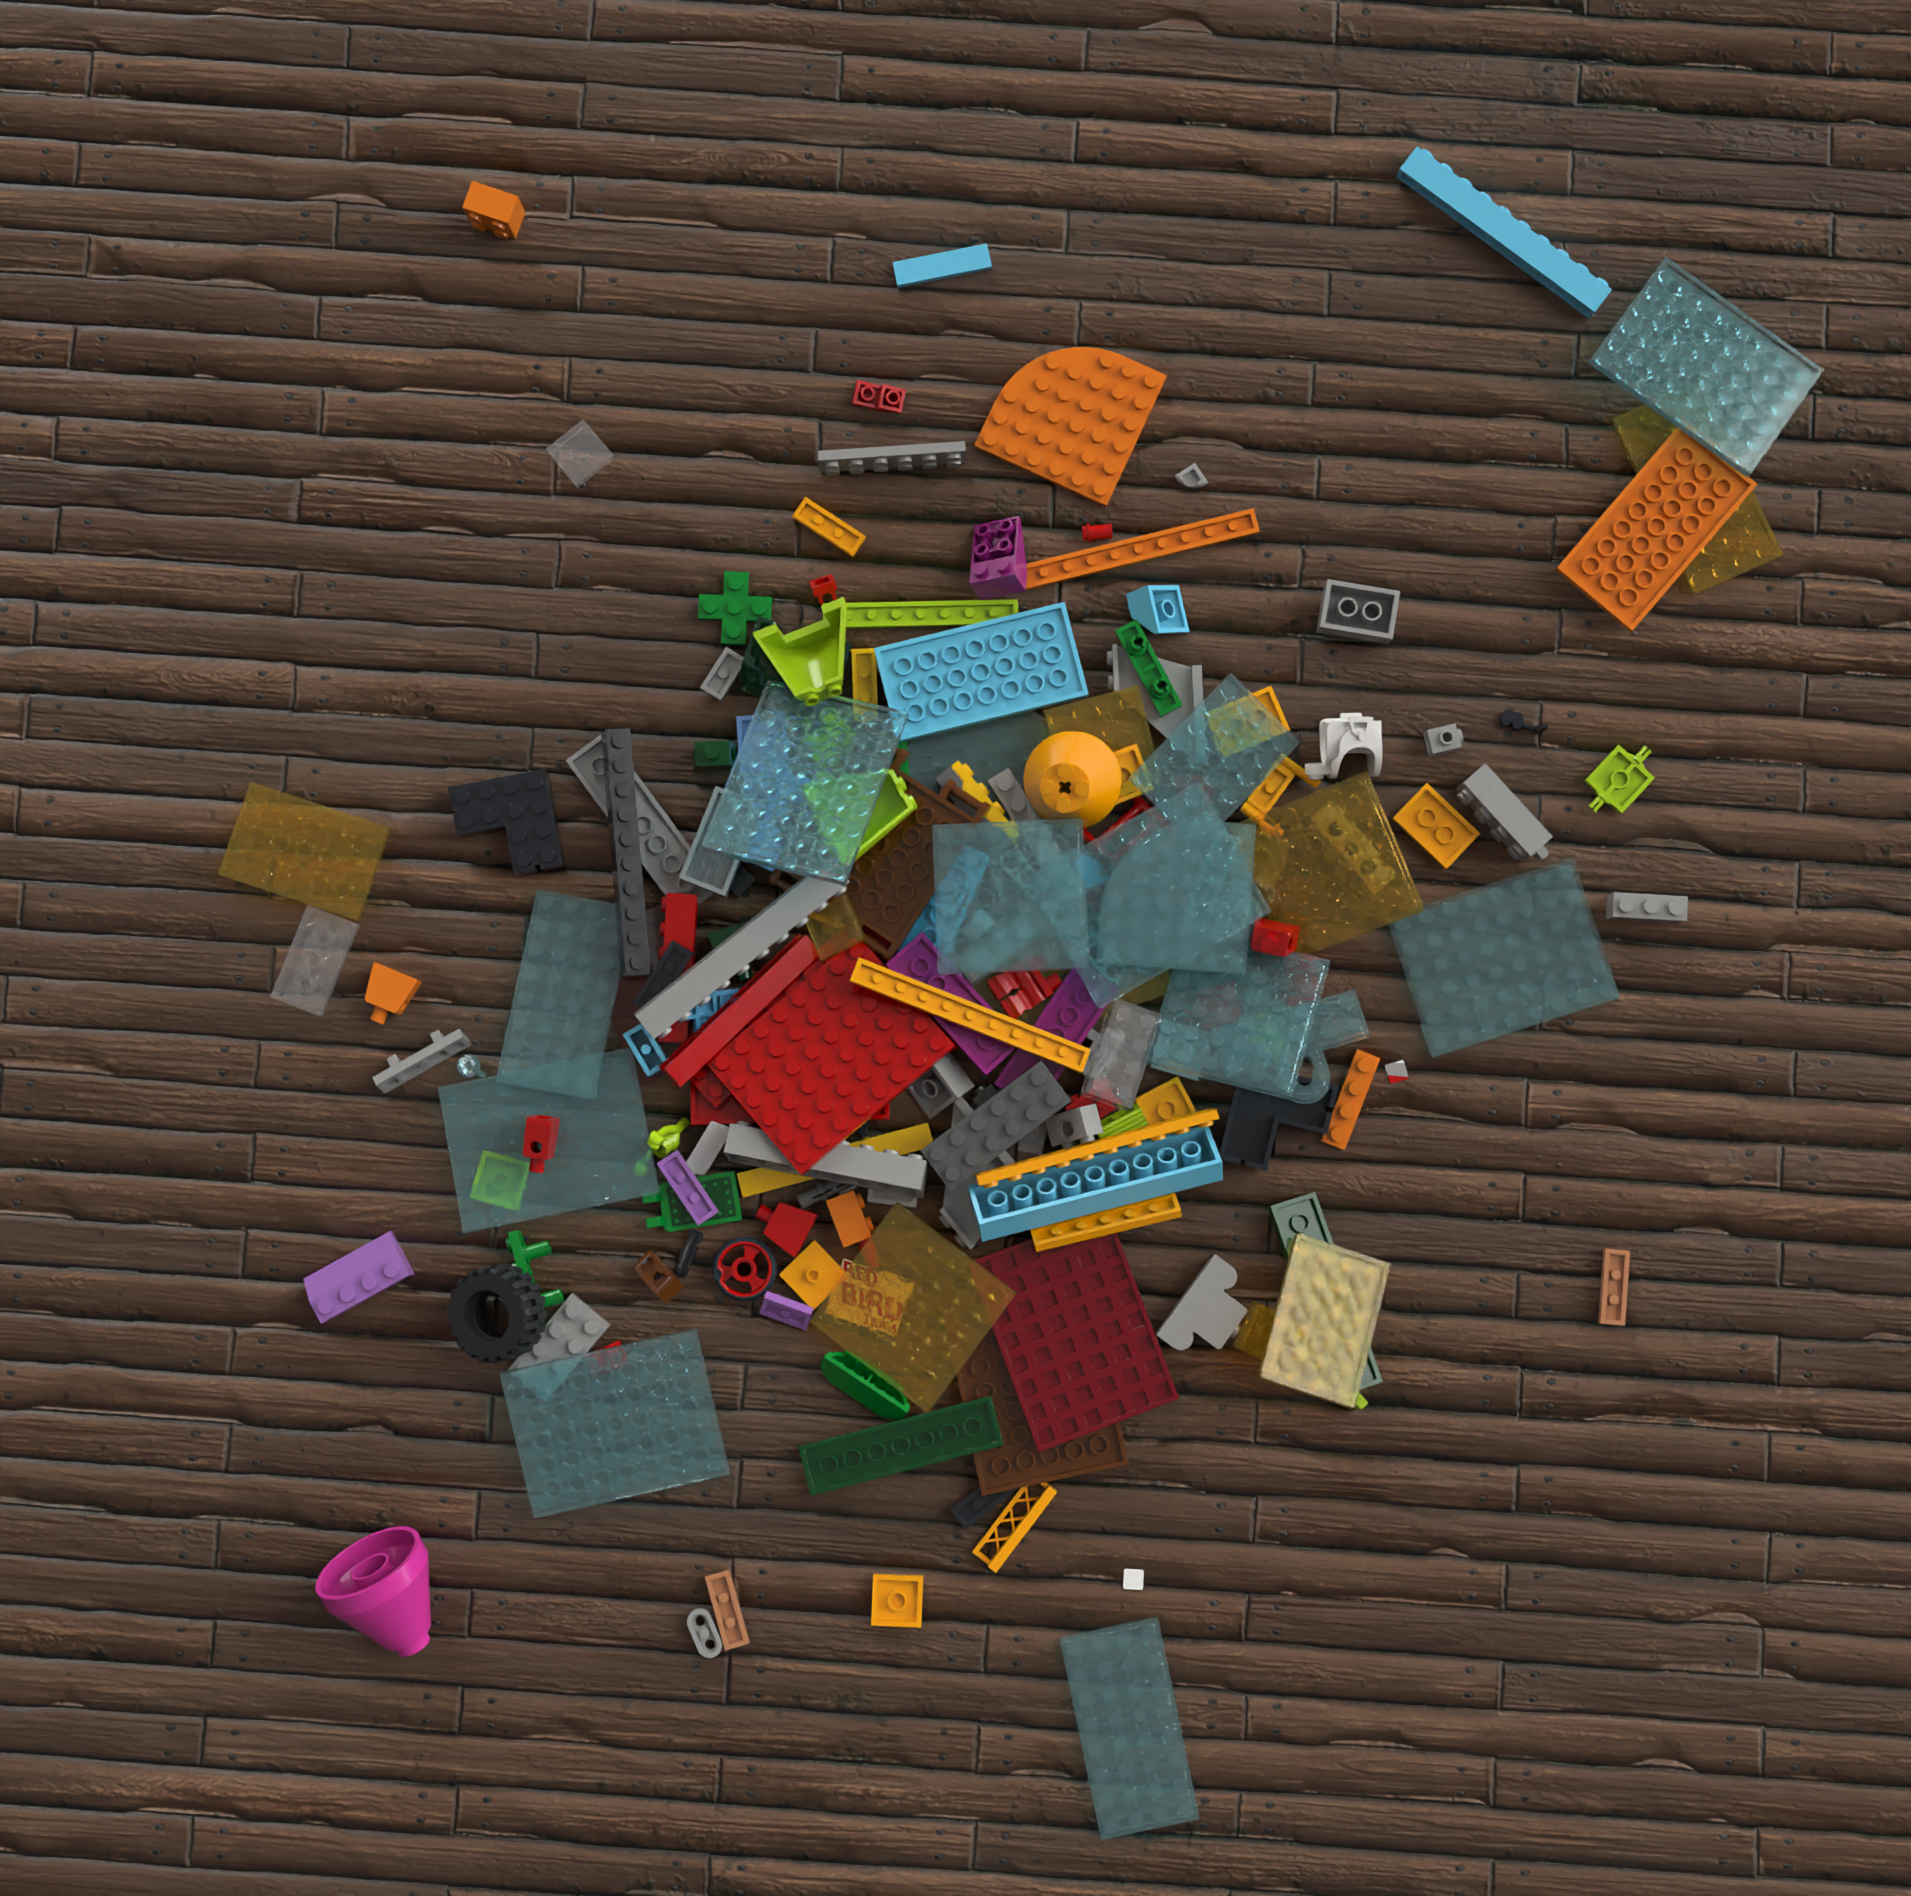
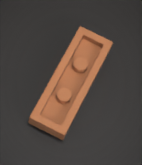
(1614, 1286)
(727, 1609)

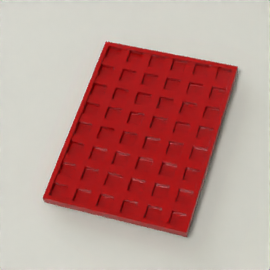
(827, 1059)

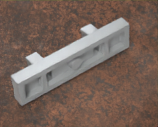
(421, 1061)

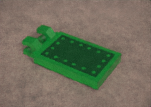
(675, 1216)

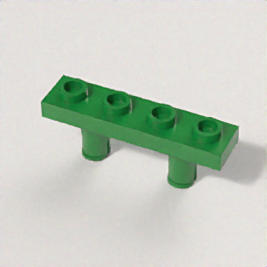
(1148, 668)
(524, 1254)

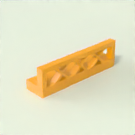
(1017, 1532)

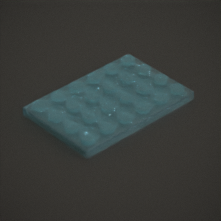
(1224, 744)

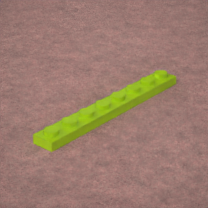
(926, 613)

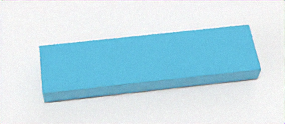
(942, 265)

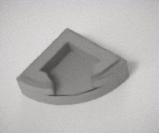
(1191, 477)

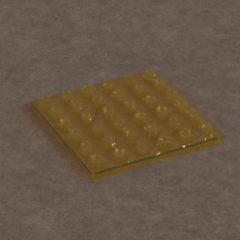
(1332, 865)
(912, 1307)

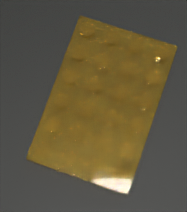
(304, 851)
(1324, 1321)

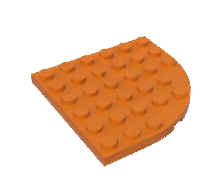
(1073, 418)

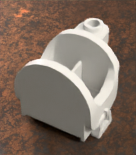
(1347, 735)

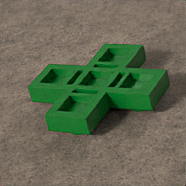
(734, 608)

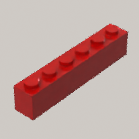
(679, 926)

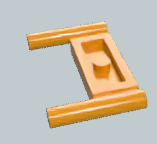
(1273, 786)

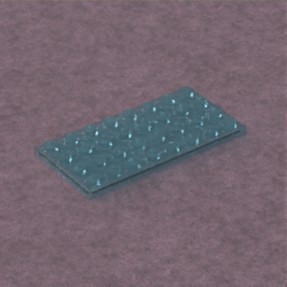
(563, 997)
(1129, 1728)

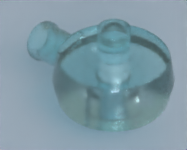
(469, 1066)

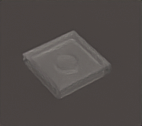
(580, 453)

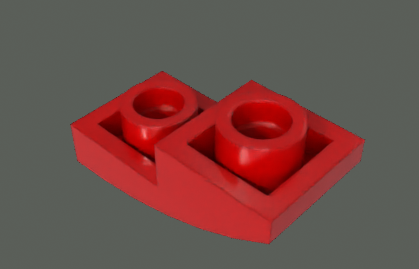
(877, 397)

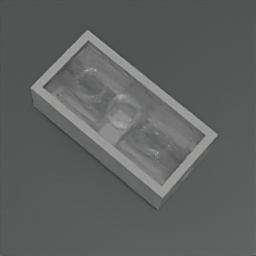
(707, 869)

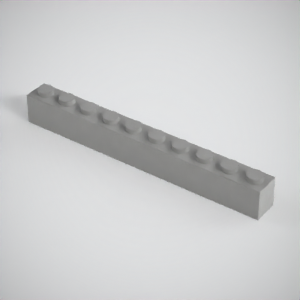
(735, 953)

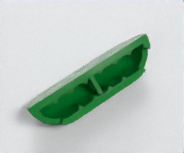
(864, 1385)

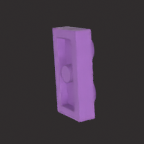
(786, 1310)

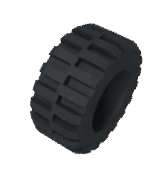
(470, 1318)

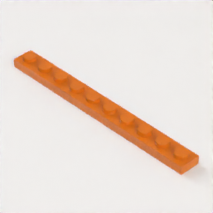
(1141, 548)

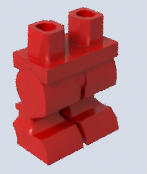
(1032, 990)

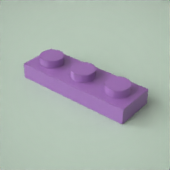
(687, 1187)

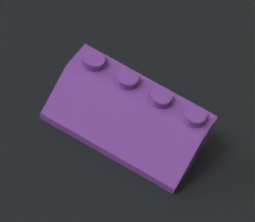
(357, 1277)

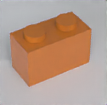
(849, 1218)

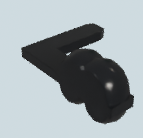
(1516, 721)

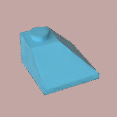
(1159, 609)

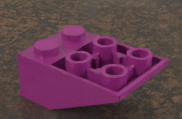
(998, 559)

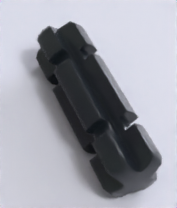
(688, 1253)

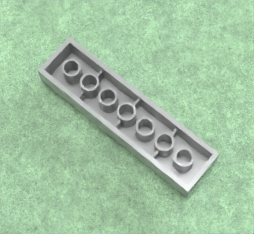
(844, 1164)

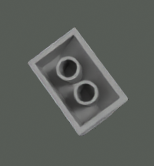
(940, 1086)

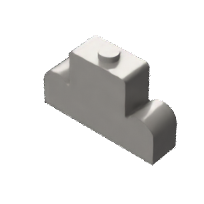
(1205, 1309)

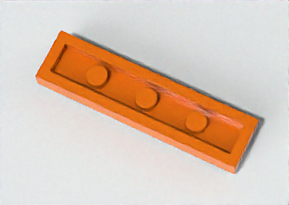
(1350, 1099)

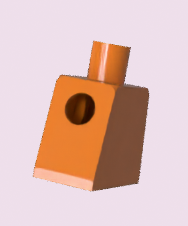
(389, 991)

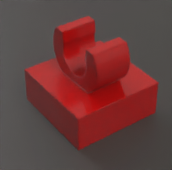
(822, 586)

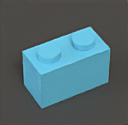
(646, 1049)

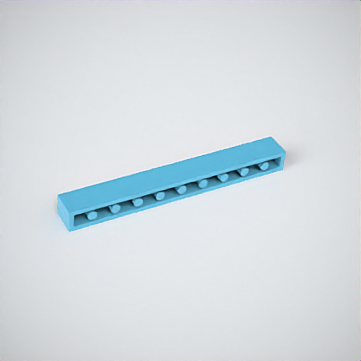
(1503, 232)

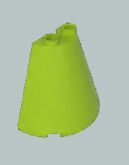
(811, 656)
(889, 811)

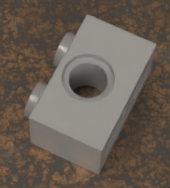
(1074, 1125)

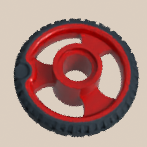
(752, 1248)

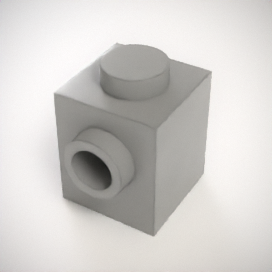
(1443, 740)

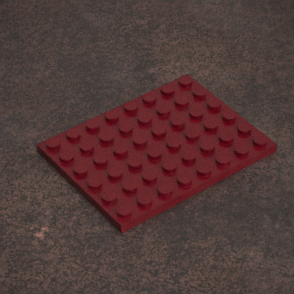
(1077, 1338)

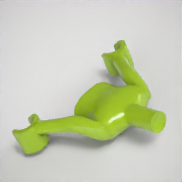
(667, 1138)

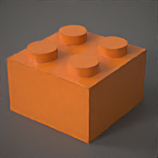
(493, 210)

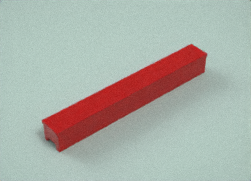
(739, 1010)

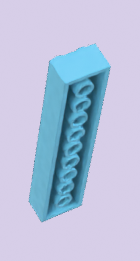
(1097, 1183)

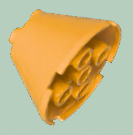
(1082, 762)

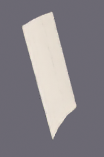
(707, 1148)

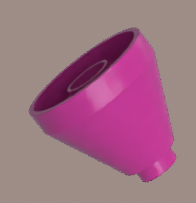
(382, 1589)

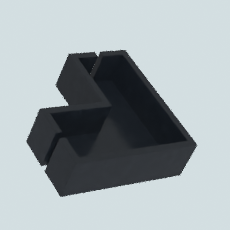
(522, 807)
(1254, 1120)

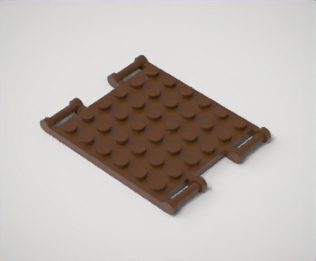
(896, 875)

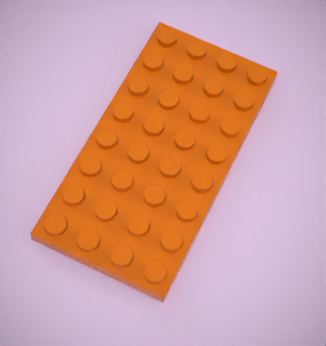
(1655, 528)

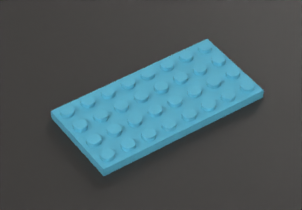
(982, 671)

